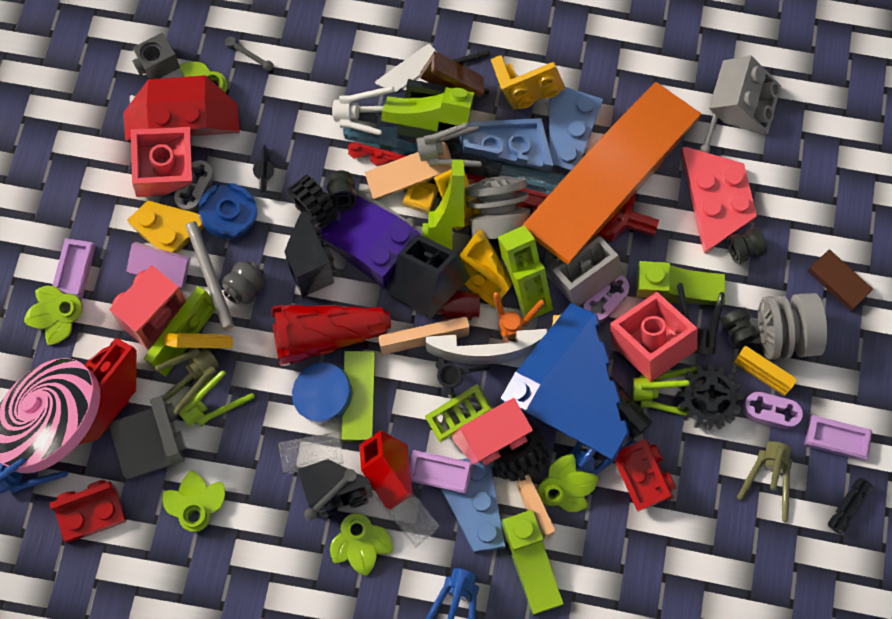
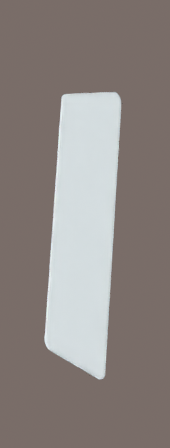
(407, 69)

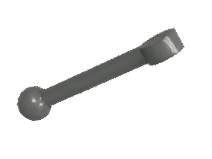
(230, 43)
(349, 476)

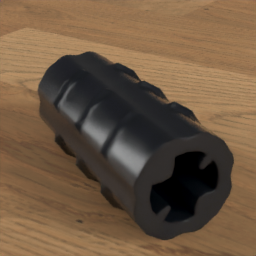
(630, 412)

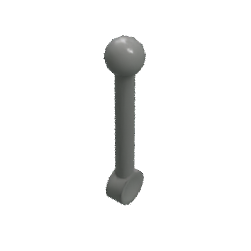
(705, 147)
(368, 196)

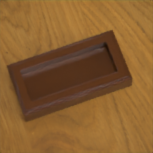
(840, 280)

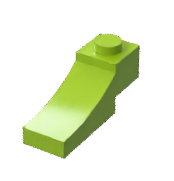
(426, 113)
(450, 210)
(525, 269)
(663, 278)
(532, 562)

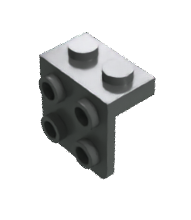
(148, 440)

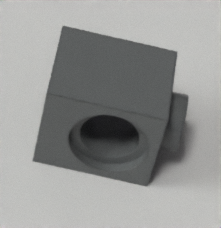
(155, 47)

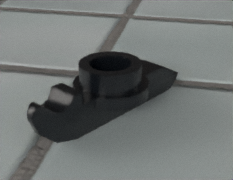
(263, 170)

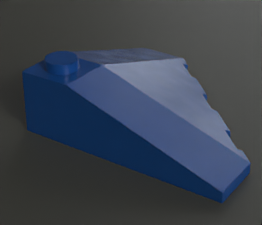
(569, 384)

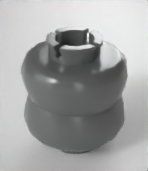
(243, 282)

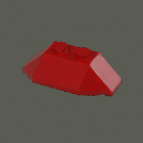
(182, 103)
(116, 376)

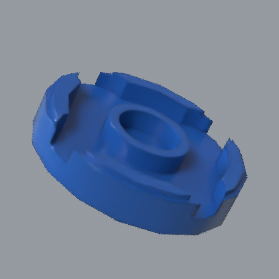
(227, 211)
(322, 392)

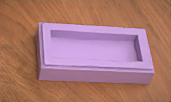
(170, 264)
(74, 266)
(838, 438)
(440, 471)

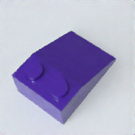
(369, 239)

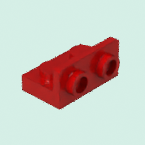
(643, 475)
(88, 510)

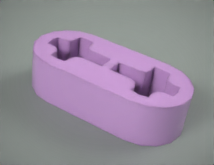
(612, 302)
(770, 417)

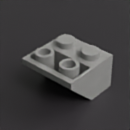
(745, 95)
(587, 272)

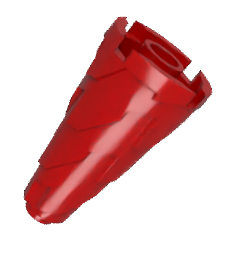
(321, 329)

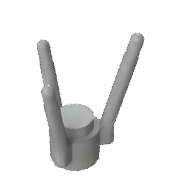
(431, 145)

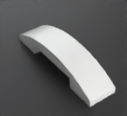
(447, 348)

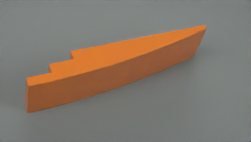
(611, 172)

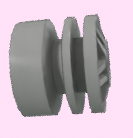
(497, 205)
(792, 326)

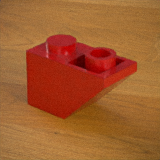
(387, 467)

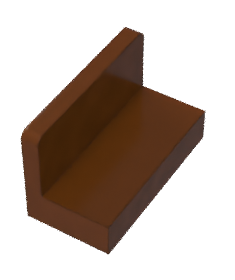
(447, 72)

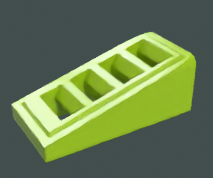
(475, 391)

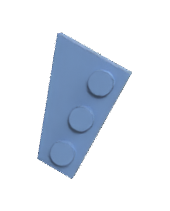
(570, 126)
(510, 141)
(478, 510)

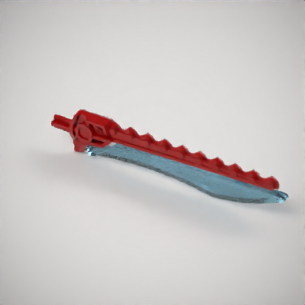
(536, 179)

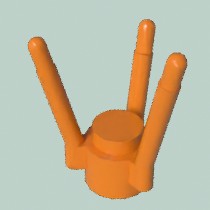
(512, 322)

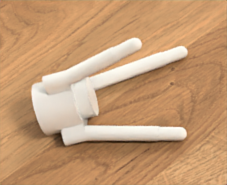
(346, 110)

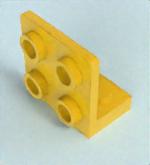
(529, 87)

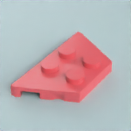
(718, 195)

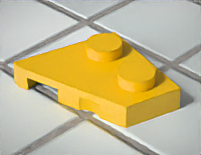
(163, 225)
(485, 269)

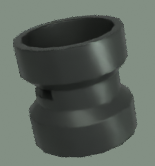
(341, 190)
(747, 245)
(739, 327)

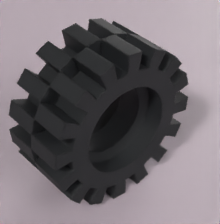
(312, 200)
(523, 459)

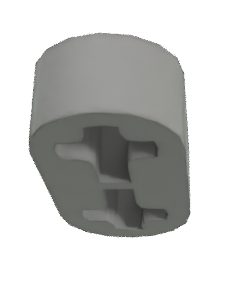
(202, 185)

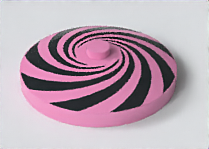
(47, 414)

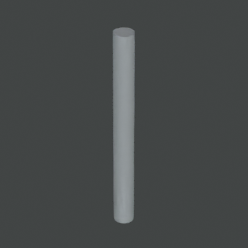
(209, 276)

